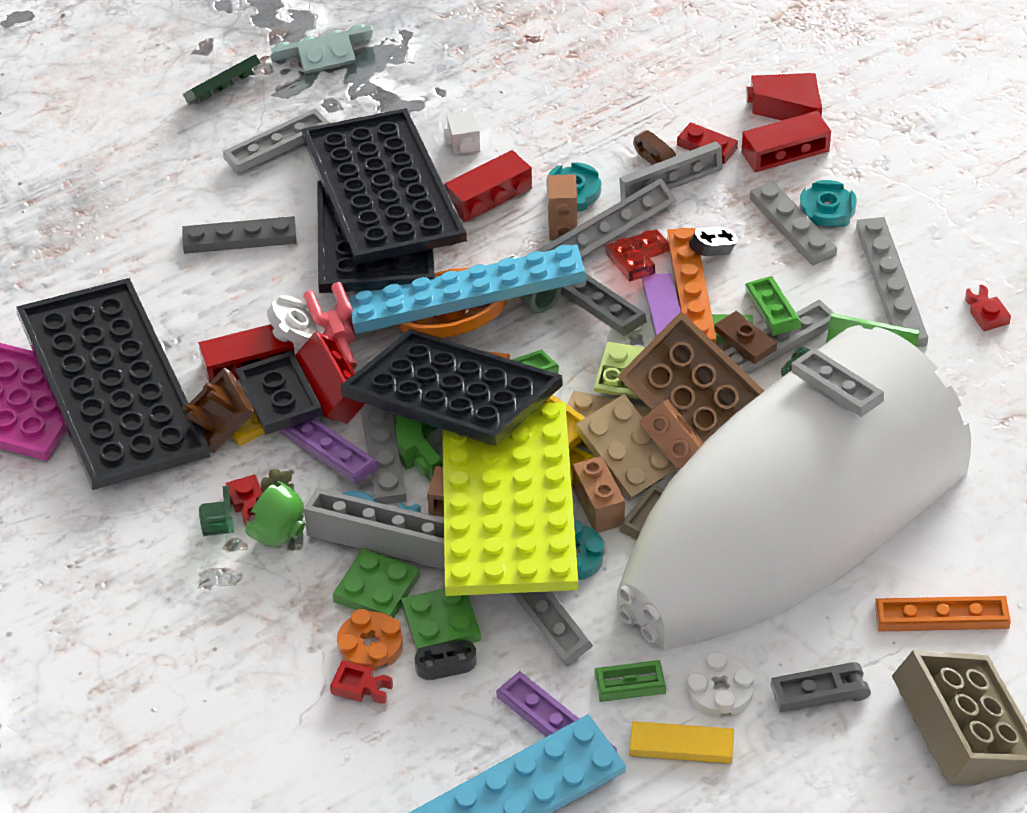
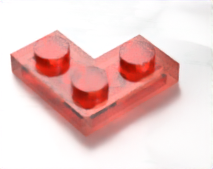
(634, 253)

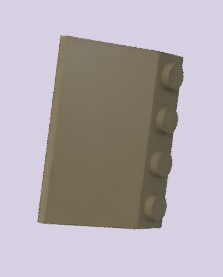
(964, 715)

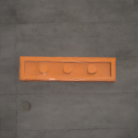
(942, 613)

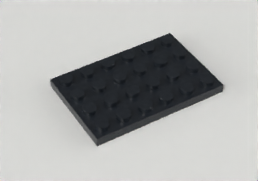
(337, 264)
(452, 386)

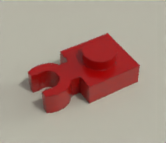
(987, 311)
(244, 495)
(356, 681)

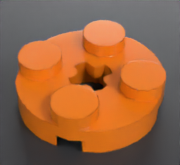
(366, 625)

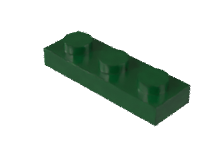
(222, 80)

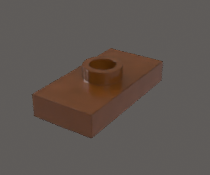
(745, 337)

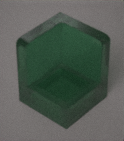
(217, 517)

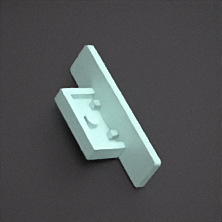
(324, 51)

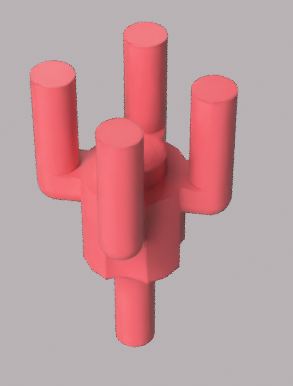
(336, 322)

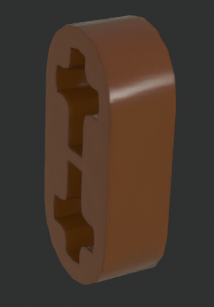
(652, 147)

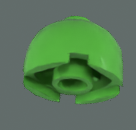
(277, 516)

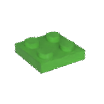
(376, 583)
(440, 618)

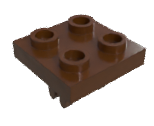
(219, 409)

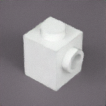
(462, 132)

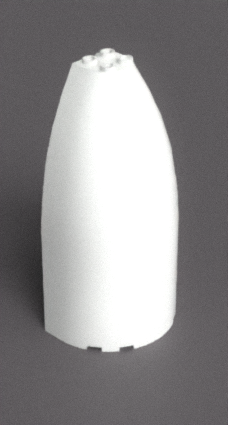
(794, 495)

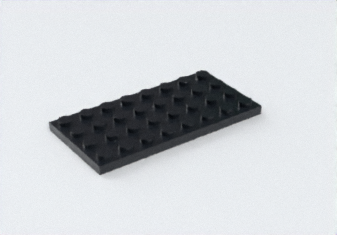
(383, 186)
(112, 383)

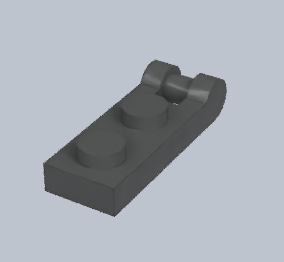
(820, 687)

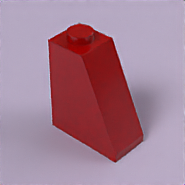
(784, 95)

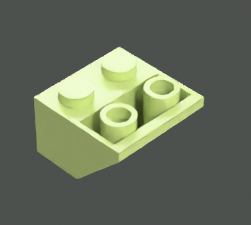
(614, 361)

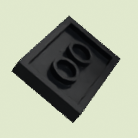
(279, 392)

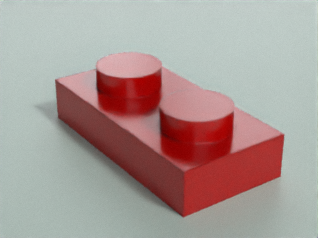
(697, 136)

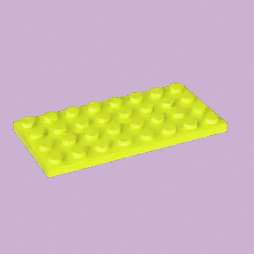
(510, 510)

